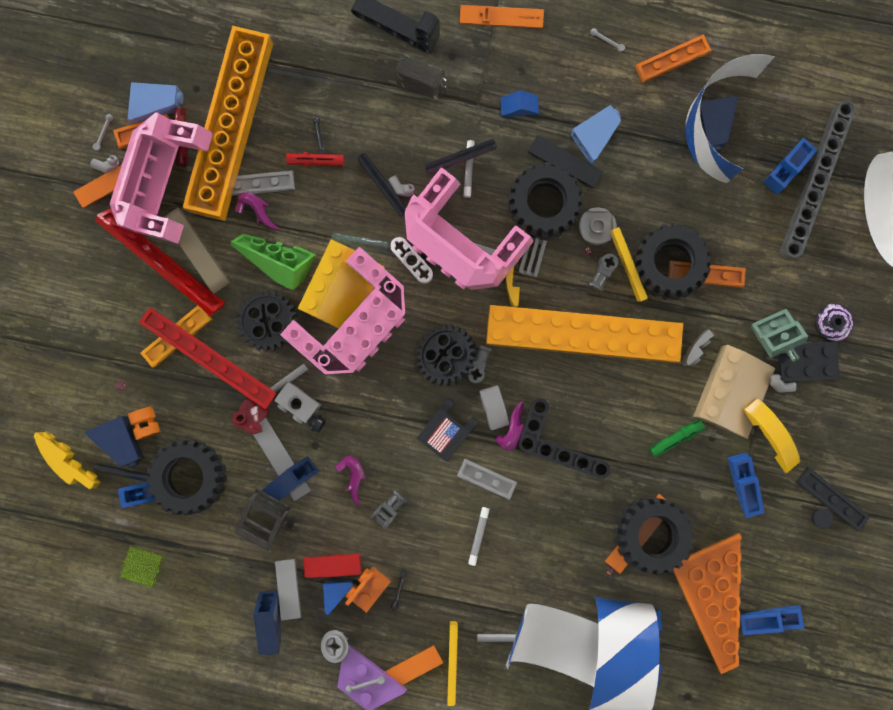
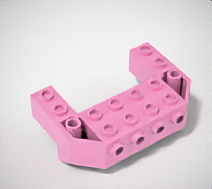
(147, 171)
(450, 247)
(363, 329)

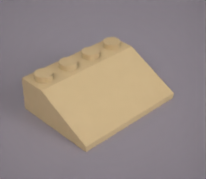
(731, 387)

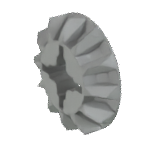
(332, 654)

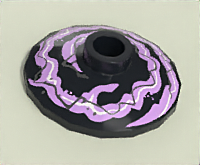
(826, 324)

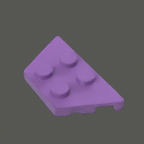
(359, 669)

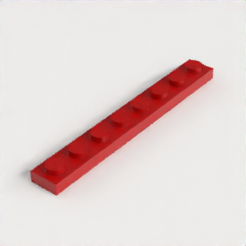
(162, 264)
(208, 358)

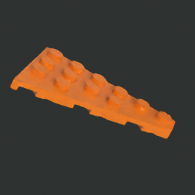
(711, 590)

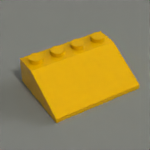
(335, 287)

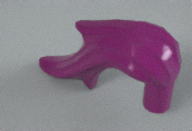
(257, 205)
(512, 439)
(356, 475)

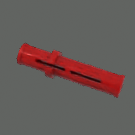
(317, 159)

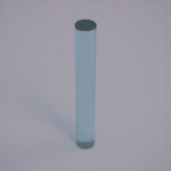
(360, 241)

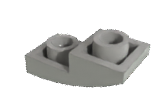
(694, 352)
(494, 407)

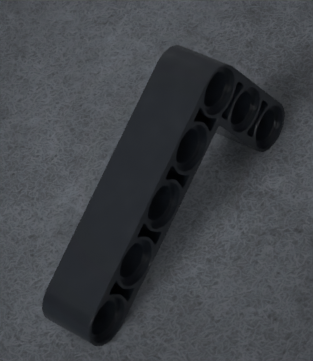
(418, 34)
(555, 450)

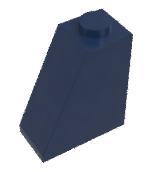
(717, 120)
(117, 441)
(291, 479)
(268, 623)

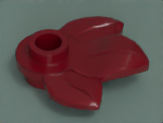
(252, 416)

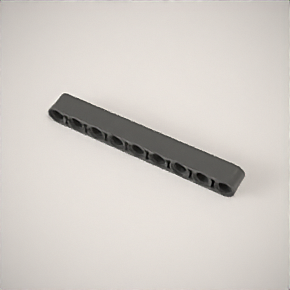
(824, 174)

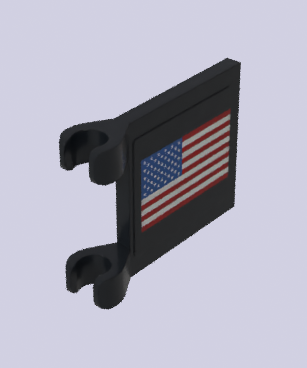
(444, 433)

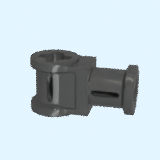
(602, 272)
(481, 356)
(388, 511)

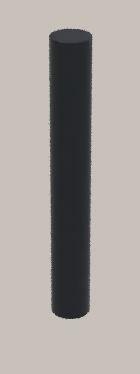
(120, 472)

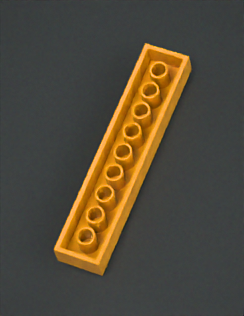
(230, 123)
(584, 334)

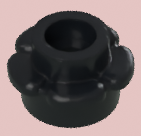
(317, 423)

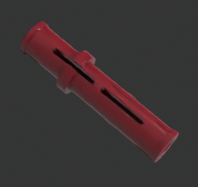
(182, 152)

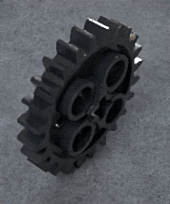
(249, 325)
(458, 365)

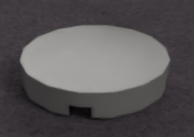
(595, 226)

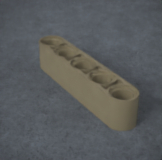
(199, 253)

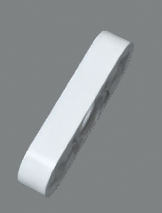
(399, 253)

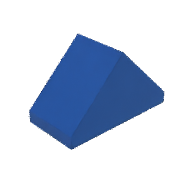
(519, 104)
(135, 495)
(334, 592)

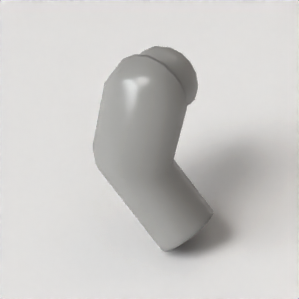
(107, 166)
(401, 189)
(780, 386)

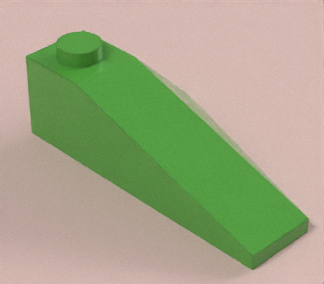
(280, 263)

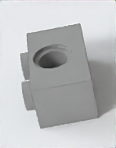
(289, 394)

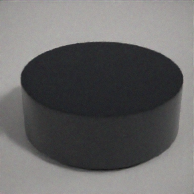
(822, 518)

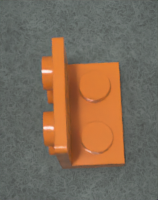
(369, 589)

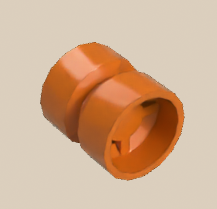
(143, 416)

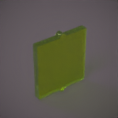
(141, 566)

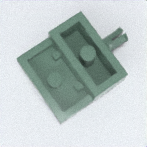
(780, 334)

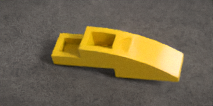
(59, 459)

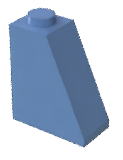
(151, 99)
(595, 132)

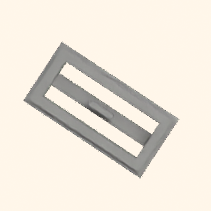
(536, 241)

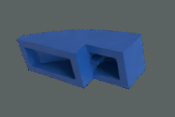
(790, 166)
(746, 484)
(772, 620)

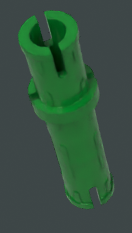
(675, 439)

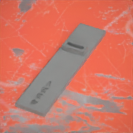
(277, 455)

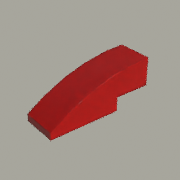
(332, 565)

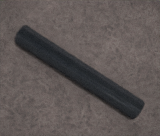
(461, 156)
(382, 184)

